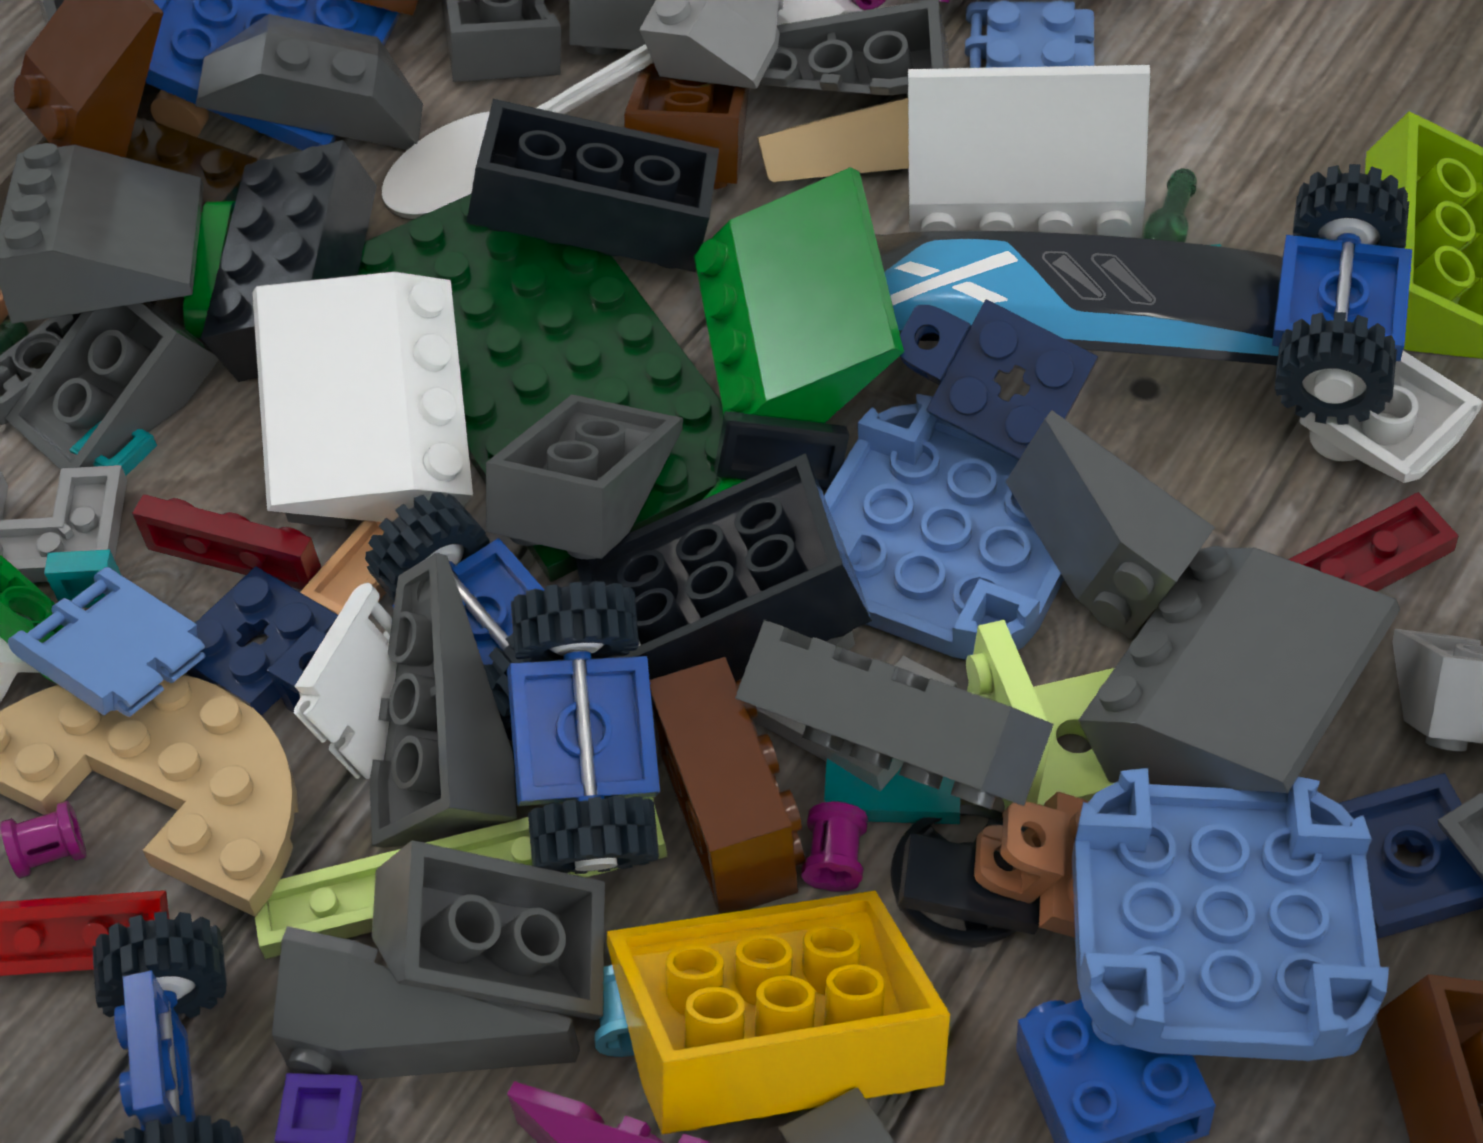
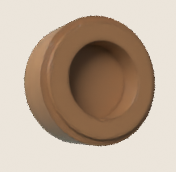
(178, 113)

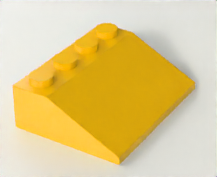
(776, 1010)

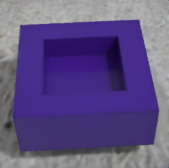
(319, 1108)

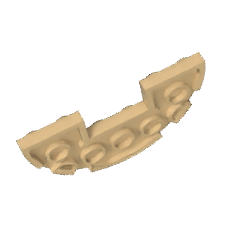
(183, 748)

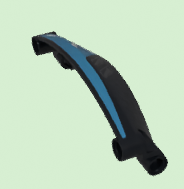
(1095, 289)

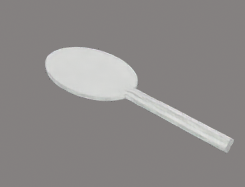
(445, 161)

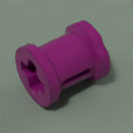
(43, 839)
(834, 846)

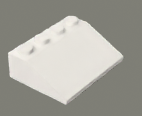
(1029, 149)
(360, 395)

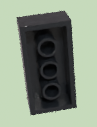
(593, 185)
(290, 223)

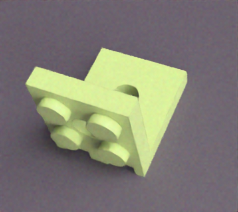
(1000, 675)

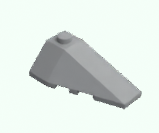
(713, 39)
(1441, 686)

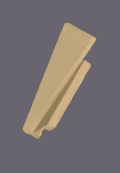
(859, 139)

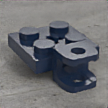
(973, 356)
(265, 671)
(1442, 883)

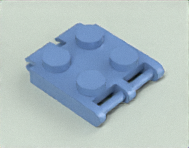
(1030, 34)
(115, 648)

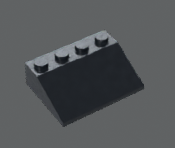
(730, 564)

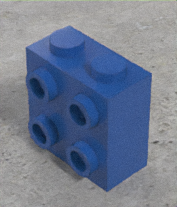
(1105, 1089)

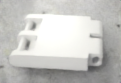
(346, 684)

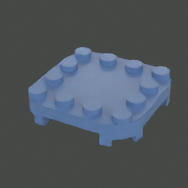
(938, 533)
(1225, 921)

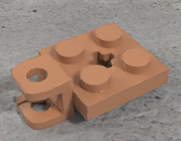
(1038, 857)

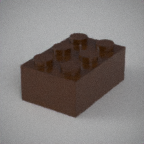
(727, 787)

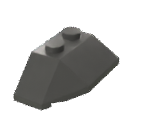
(313, 81)

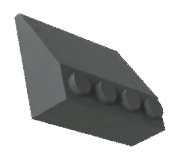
(95, 232)
(1236, 673)

